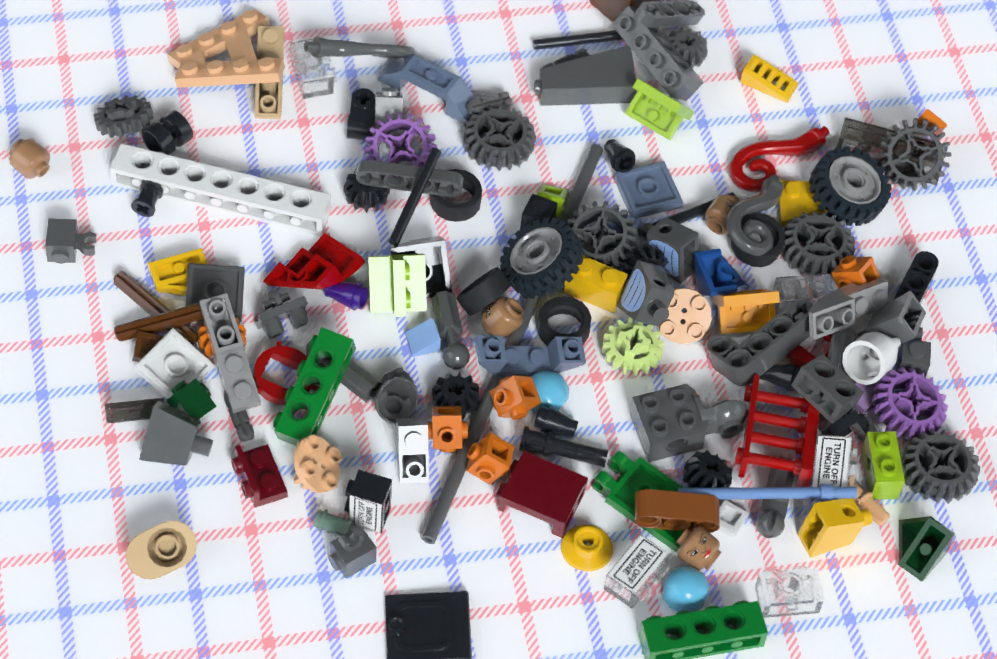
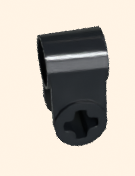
(361, 114)

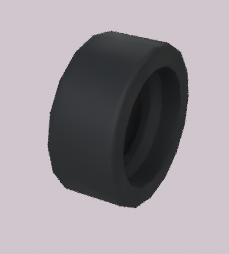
(461, 211)
(778, 242)
(483, 291)
(567, 306)

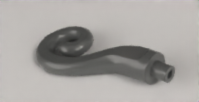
(341, 48)
(769, 196)

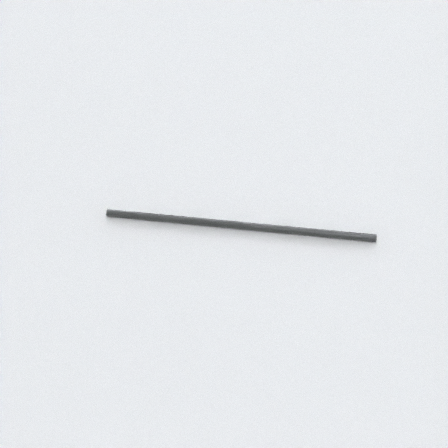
(514, 339)

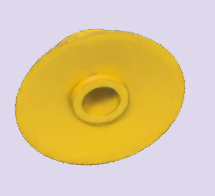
(586, 557)

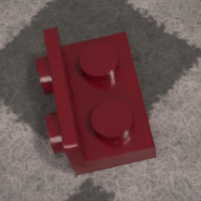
(259, 474)

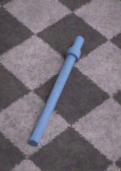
(825, 492)

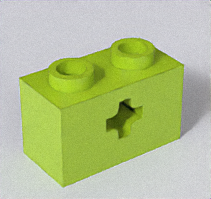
(882, 465)

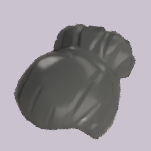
(396, 396)

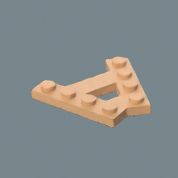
(230, 36)

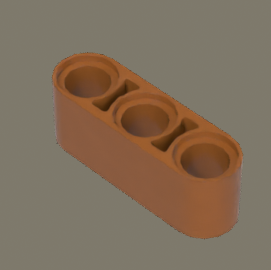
(676, 510)

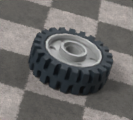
(850, 186)
(541, 258)

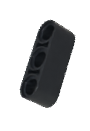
(919, 276)

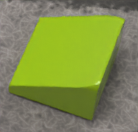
(555, 194)

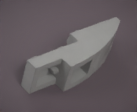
(845, 305)
(229, 353)

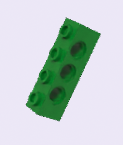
(324, 345)
(691, 644)

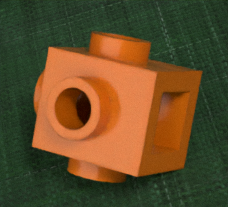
(855, 270)
(515, 397)
(447, 428)
(490, 458)

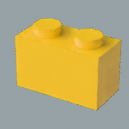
(597, 284)

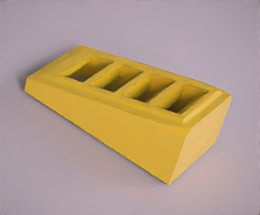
(753, 77)

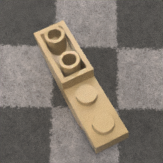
(269, 95)

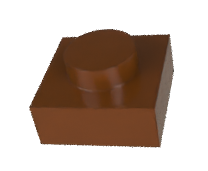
(143, 344)

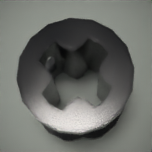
(147, 198)

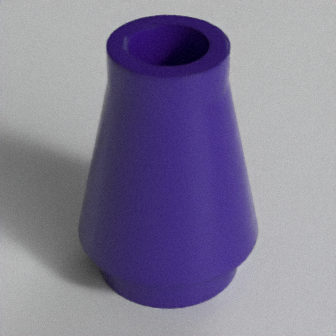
(349, 294)

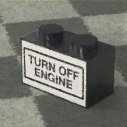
(369, 500)

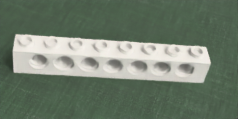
(223, 189)

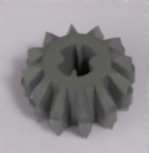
(690, 45)

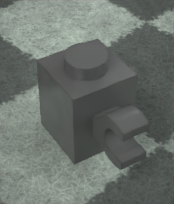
(64, 240)
(915, 354)
(352, 552)

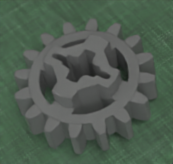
(123, 116)

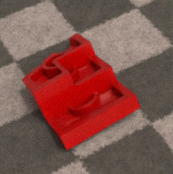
(319, 268)

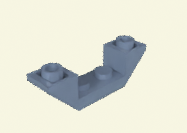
(431, 79)
(506, 361)

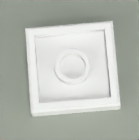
(172, 362)

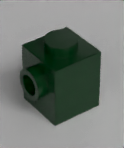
(192, 398)

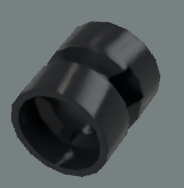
(168, 133)

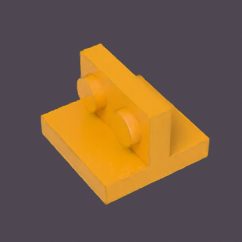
(745, 310)

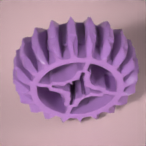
(383, 135)
(917, 398)

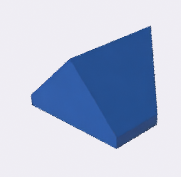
(715, 274)

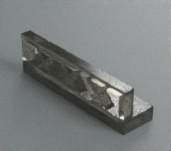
(868, 139)

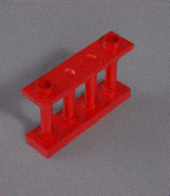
(804, 445)

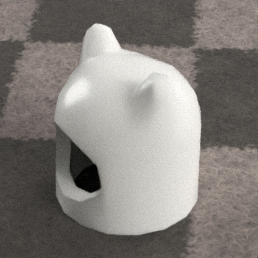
(870, 356)

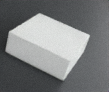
(731, 518)

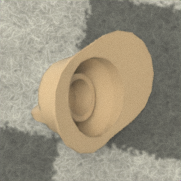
(161, 550)

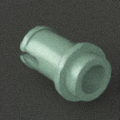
(331, 523)

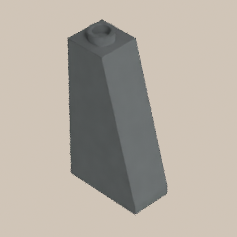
(589, 80)

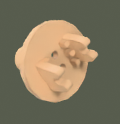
(696, 317)
(316, 464)

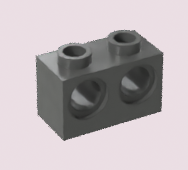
(827, 388)

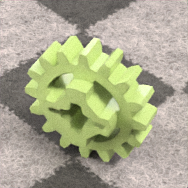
(642, 356)

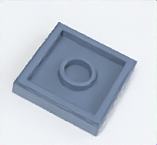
(648, 190)

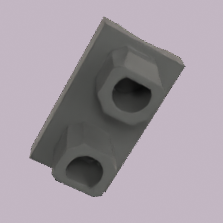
(271, 318)

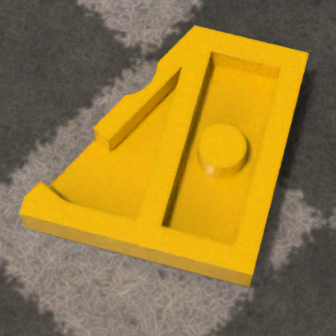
(796, 200)
(171, 273)

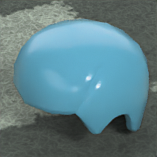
(551, 389)
(685, 589)

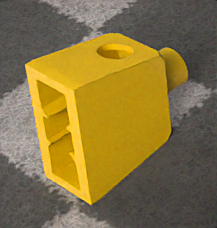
(832, 525)

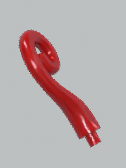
(798, 146)

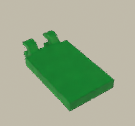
(633, 478)

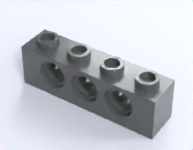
(658, 56)

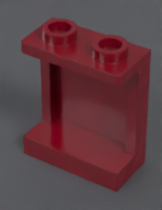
(543, 491)

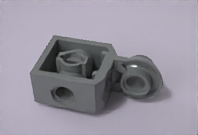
(677, 423)

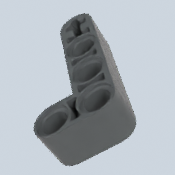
(762, 348)

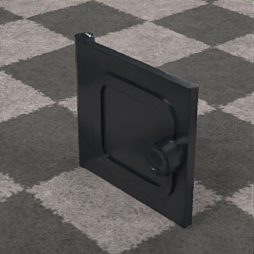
(433, 623)

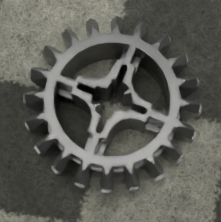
(907, 132)
(498, 145)
(817, 235)
(611, 239)
(944, 480)

